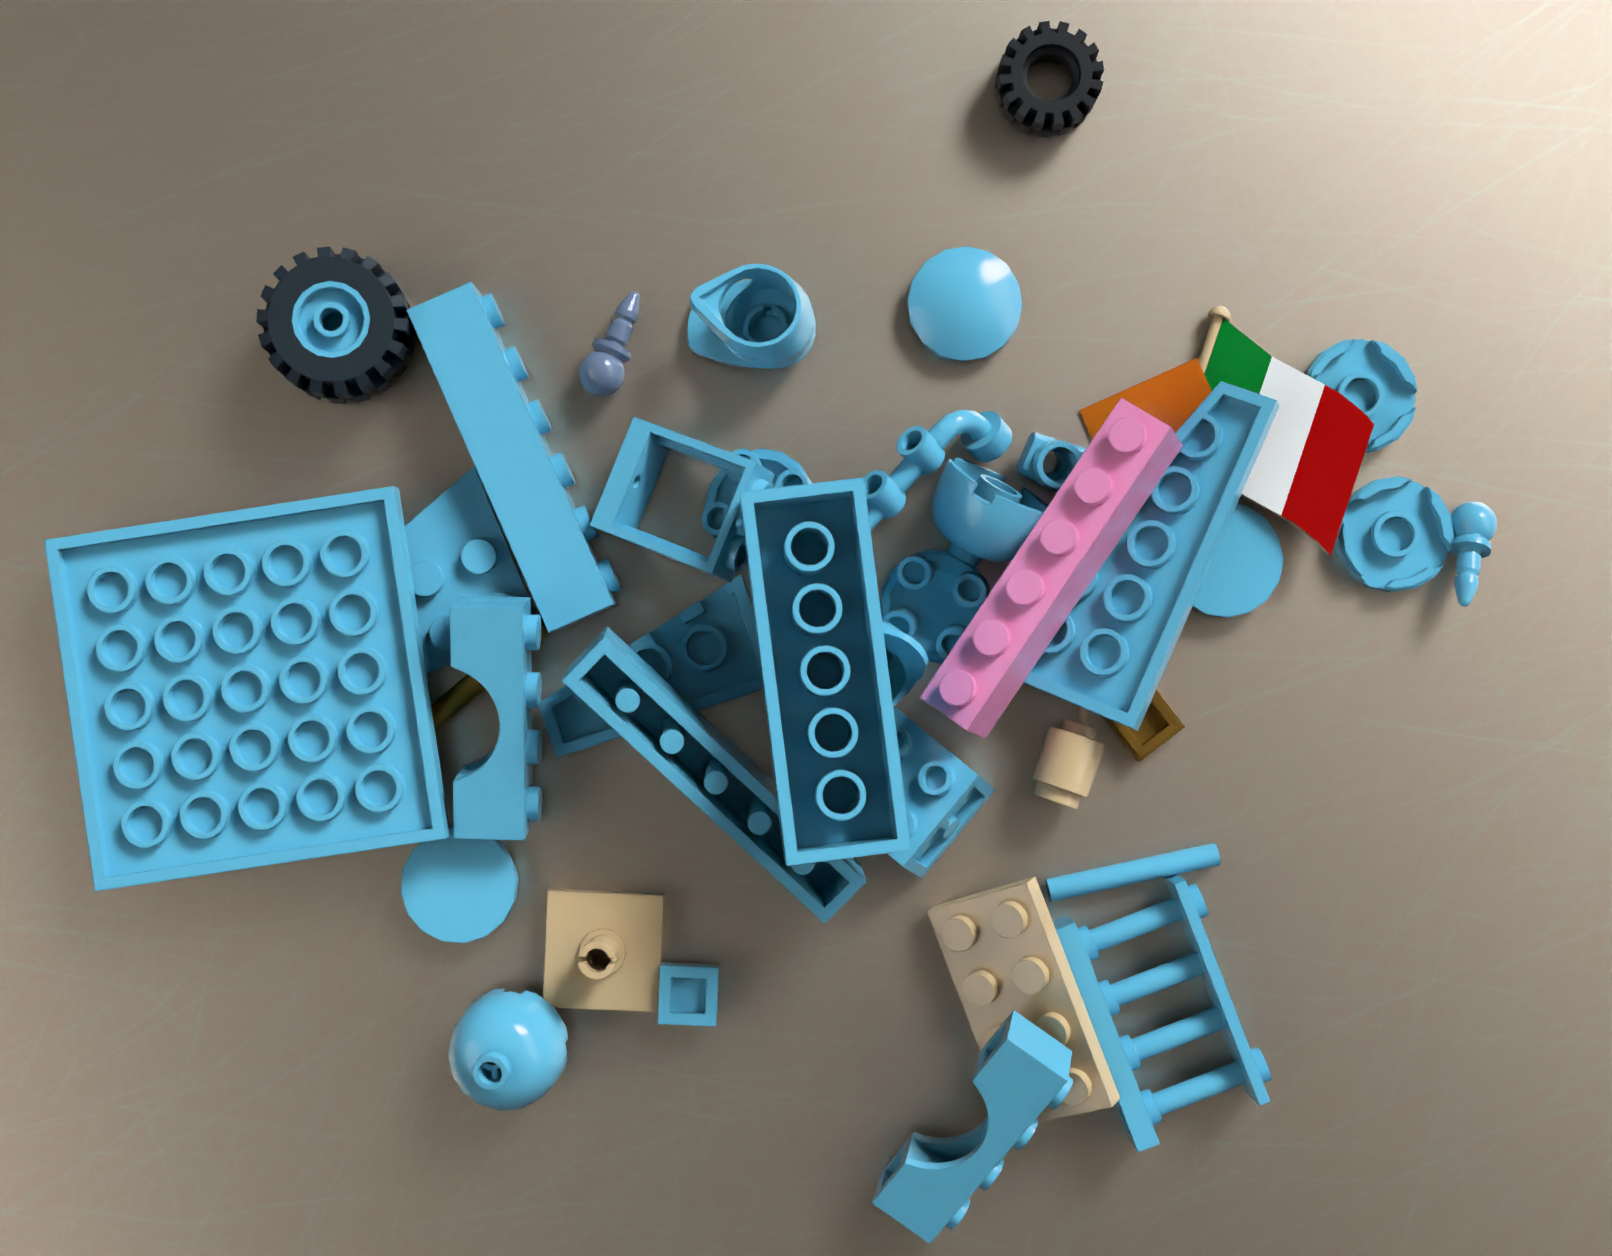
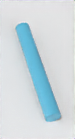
(1133, 872)

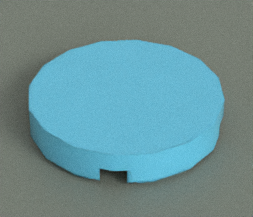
(1374, 381)
(1394, 534)
(1243, 567)
(459, 887)

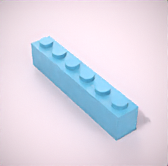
(514, 458)
(703, 766)

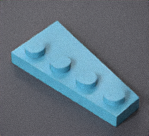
(701, 653)

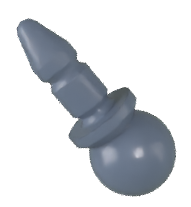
(603, 369)

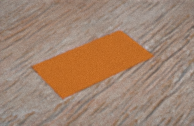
(1167, 397)

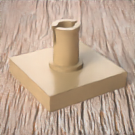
(603, 949)

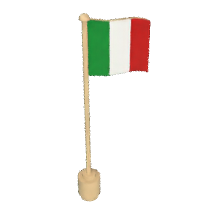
(1299, 475)

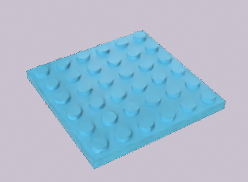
(247, 688)

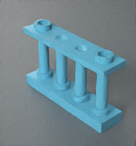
(1102, 1000)

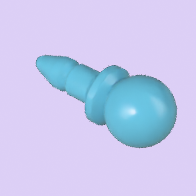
(1473, 528)

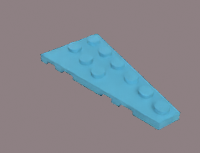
(454, 553)
(1138, 602)

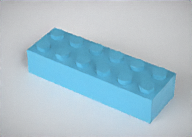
(824, 671)

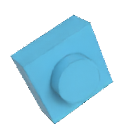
(688, 994)

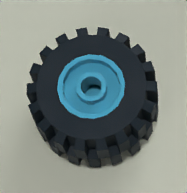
(336, 325)

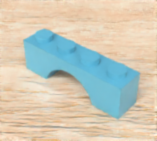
(494, 645)
(934, 1176)

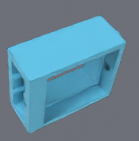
(634, 480)

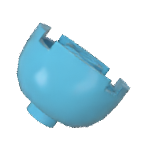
(982, 512)
(508, 1049)

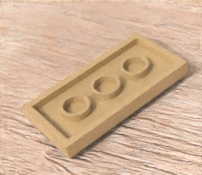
(1011, 959)

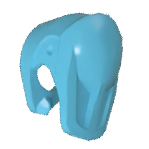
(751, 321)

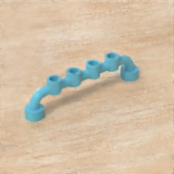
(923, 453)

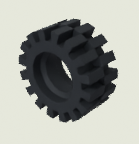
(1049, 45)

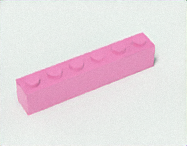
(1053, 568)

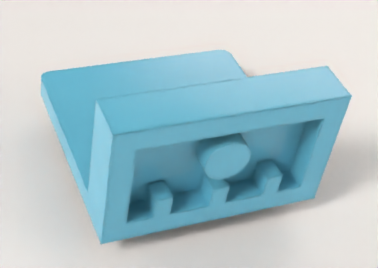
(938, 793)

